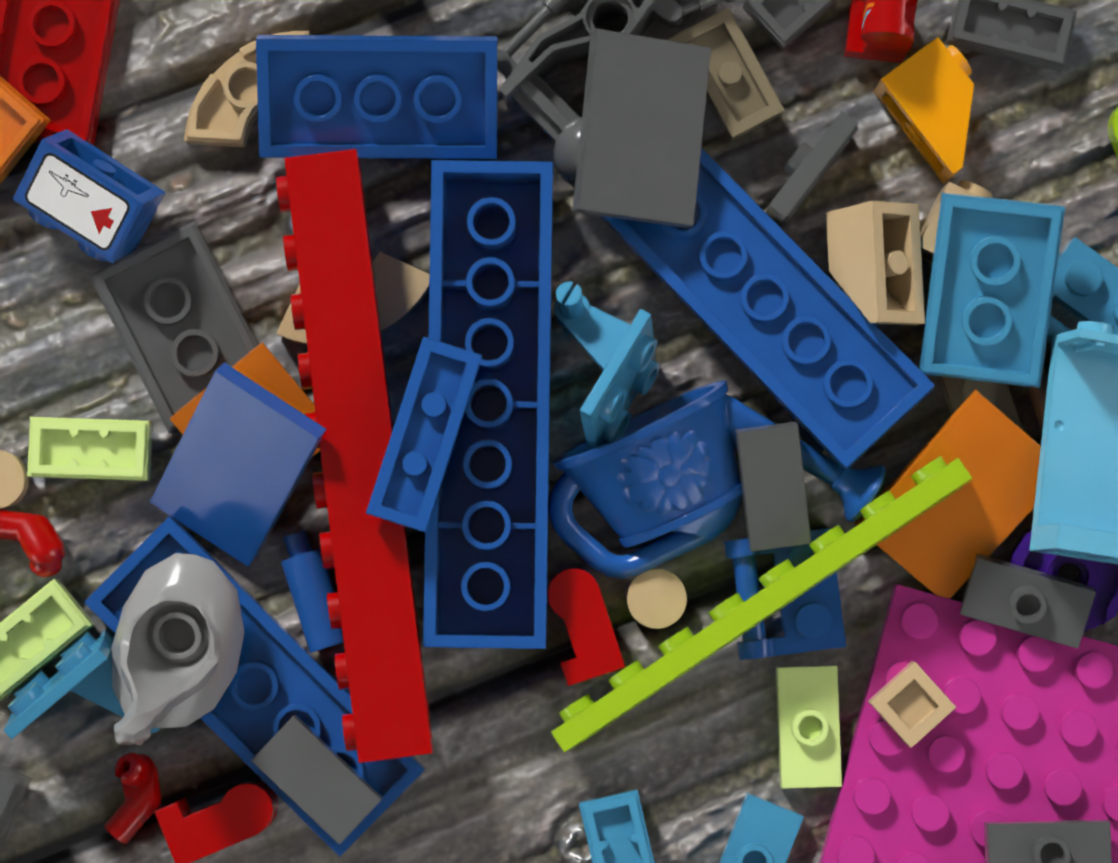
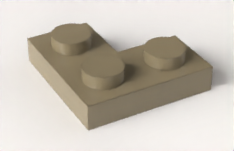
(735, 78)

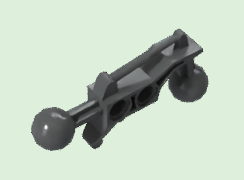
(567, 44)

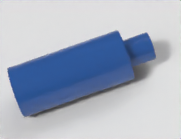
(309, 590)

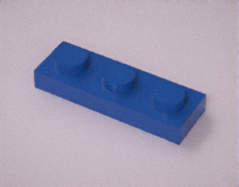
(424, 434)

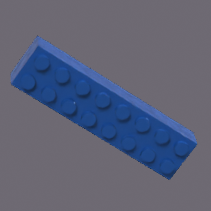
(495, 300)

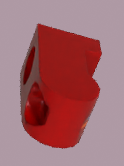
(880, 29)
(579, 602)
(238, 816)

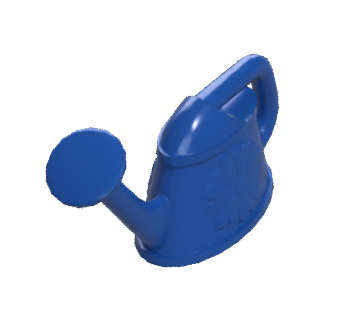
(677, 475)

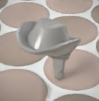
(175, 646)

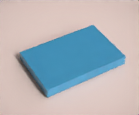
(991, 289)

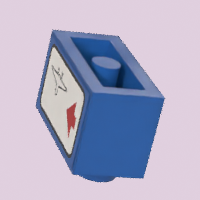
(88, 196)

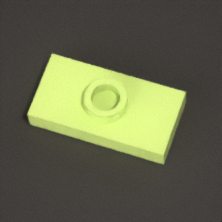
(90, 449)
(38, 634)
(808, 726)

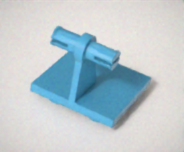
(620, 350)
(83, 670)

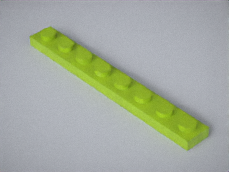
(781, 587)

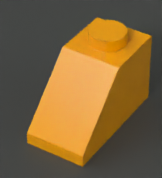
(932, 104)

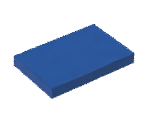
(237, 464)

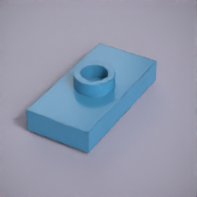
(616, 828)
(761, 833)

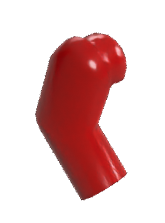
(36, 538)
(141, 795)

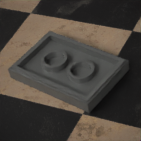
(641, 128)
(174, 317)

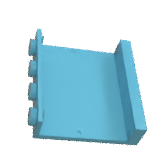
(1079, 448)

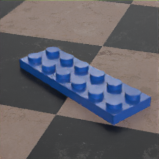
(781, 317)
(270, 685)

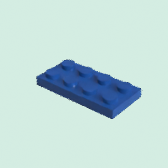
(377, 96)

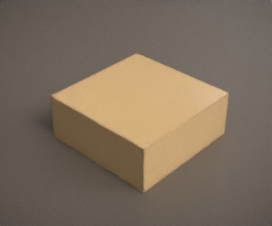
(911, 704)

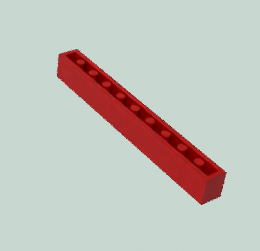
(353, 403)

